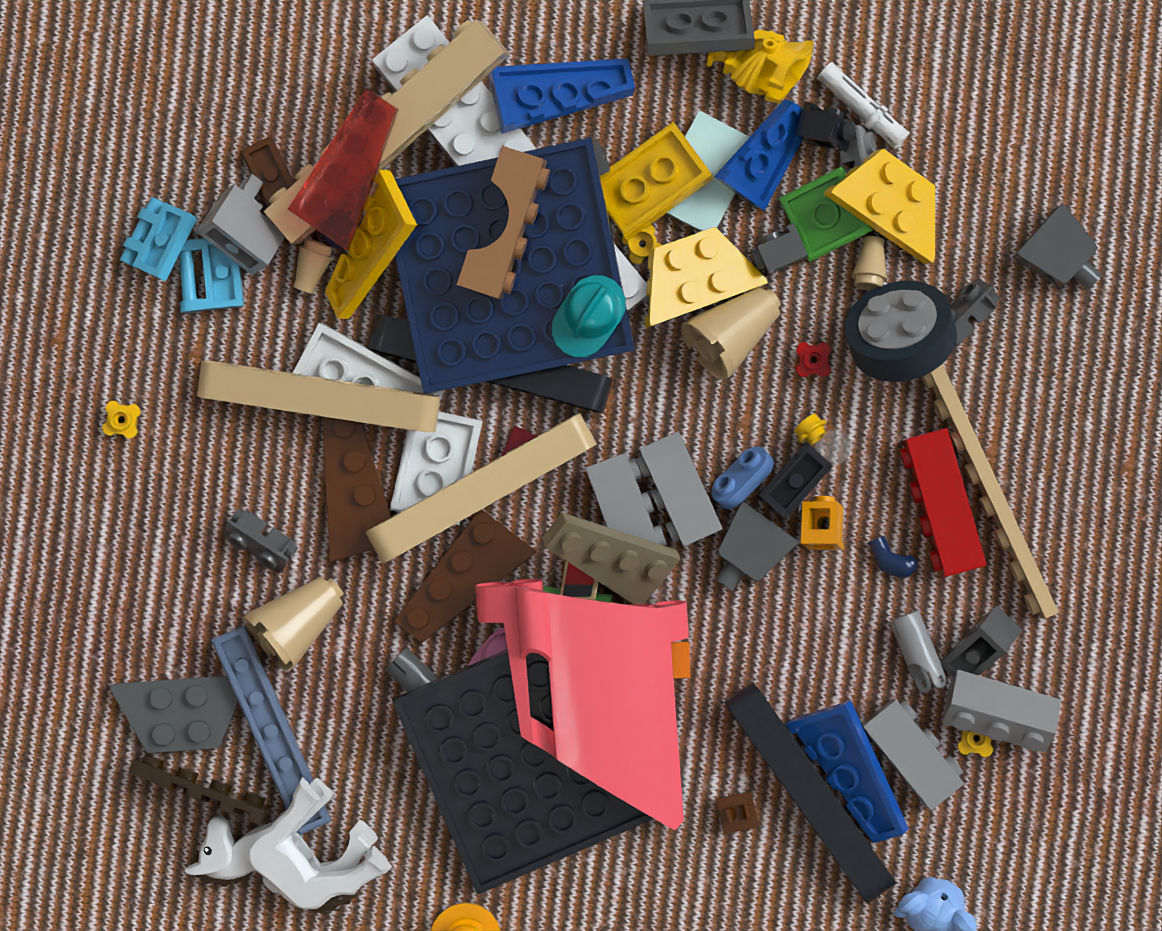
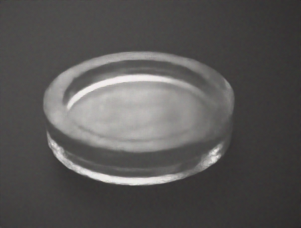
(834, 447)

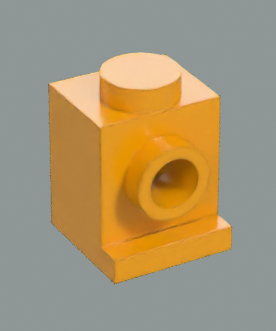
(813, 514)

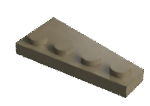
(612, 557)

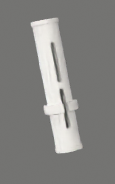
(866, 108)

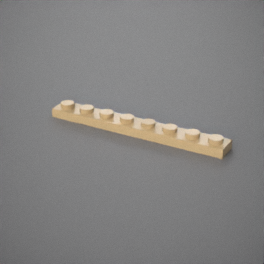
(993, 500)

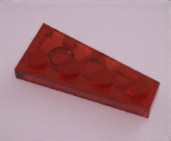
(343, 177)

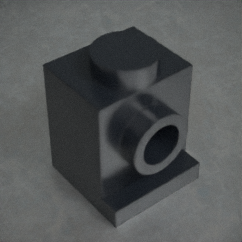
(825, 127)

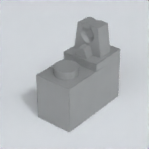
(240, 228)

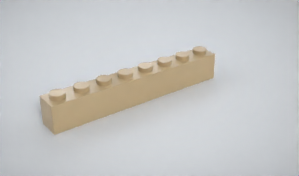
(420, 101)

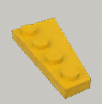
(375, 244)

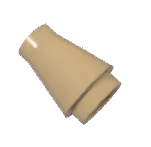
(311, 264)
(870, 266)

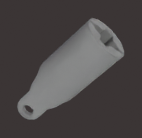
(918, 650)

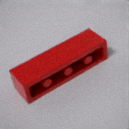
(943, 503)

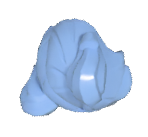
(929, 912)

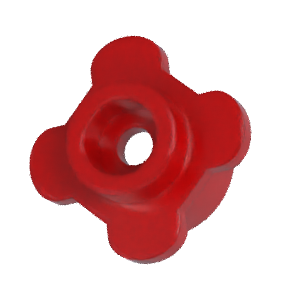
(807, 351)

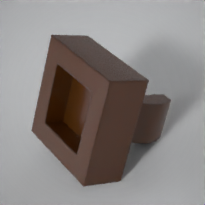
(737, 812)

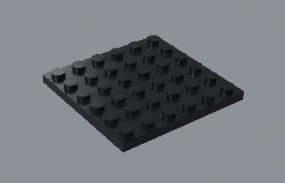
(498, 792)

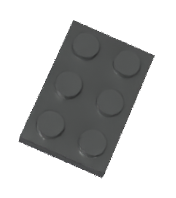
(697, 26)

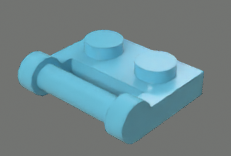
(221, 278)

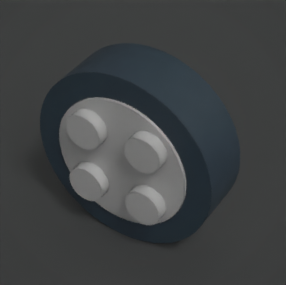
(901, 331)

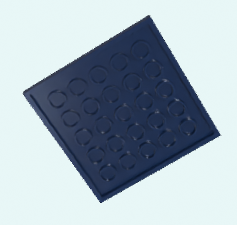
(480, 338)

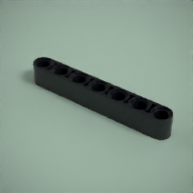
(559, 384)
(810, 792)

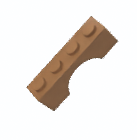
(490, 267)

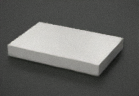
(435, 459)

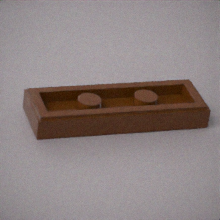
(268, 165)

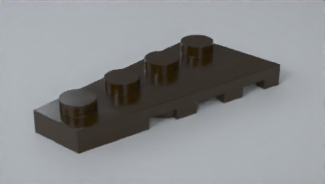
(153, 770)

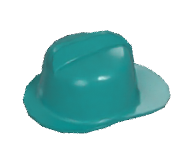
(588, 316)

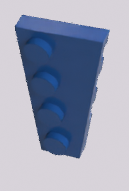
(552, 90)
(845, 754)

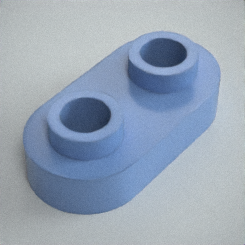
(742, 477)

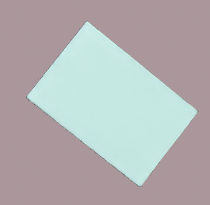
(715, 146)

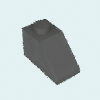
(982, 644)

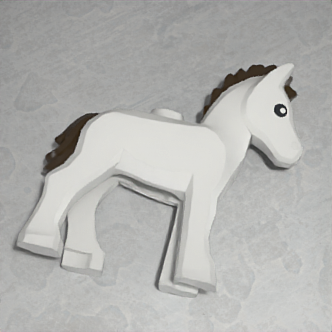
(285, 858)

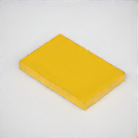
(652, 180)

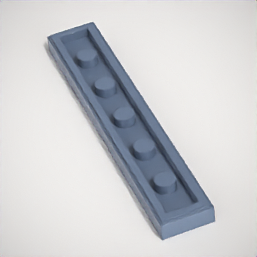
(266, 718)

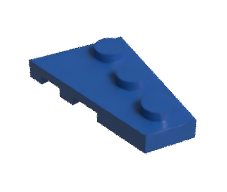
(764, 157)

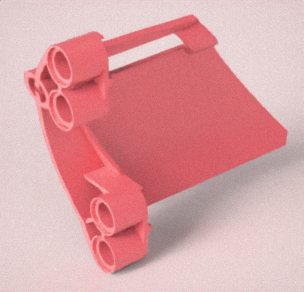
(605, 686)

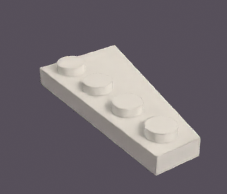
(343, 359)

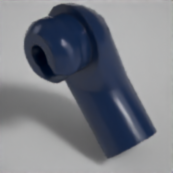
(892, 563)

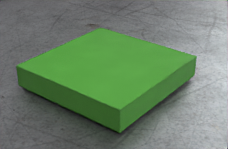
(819, 219)

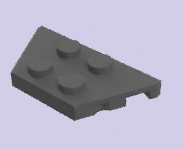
(178, 712)

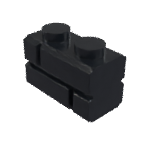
(794, 481)

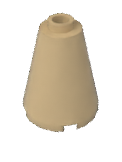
(731, 330)
(294, 620)

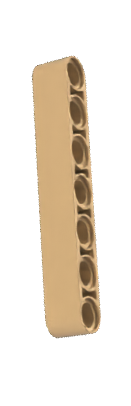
(318, 396)
(481, 488)

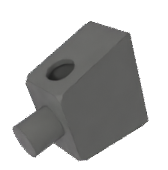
(1060, 251)
(751, 547)

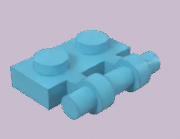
(158, 238)

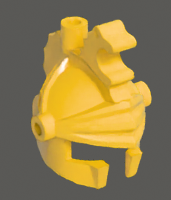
(769, 68)

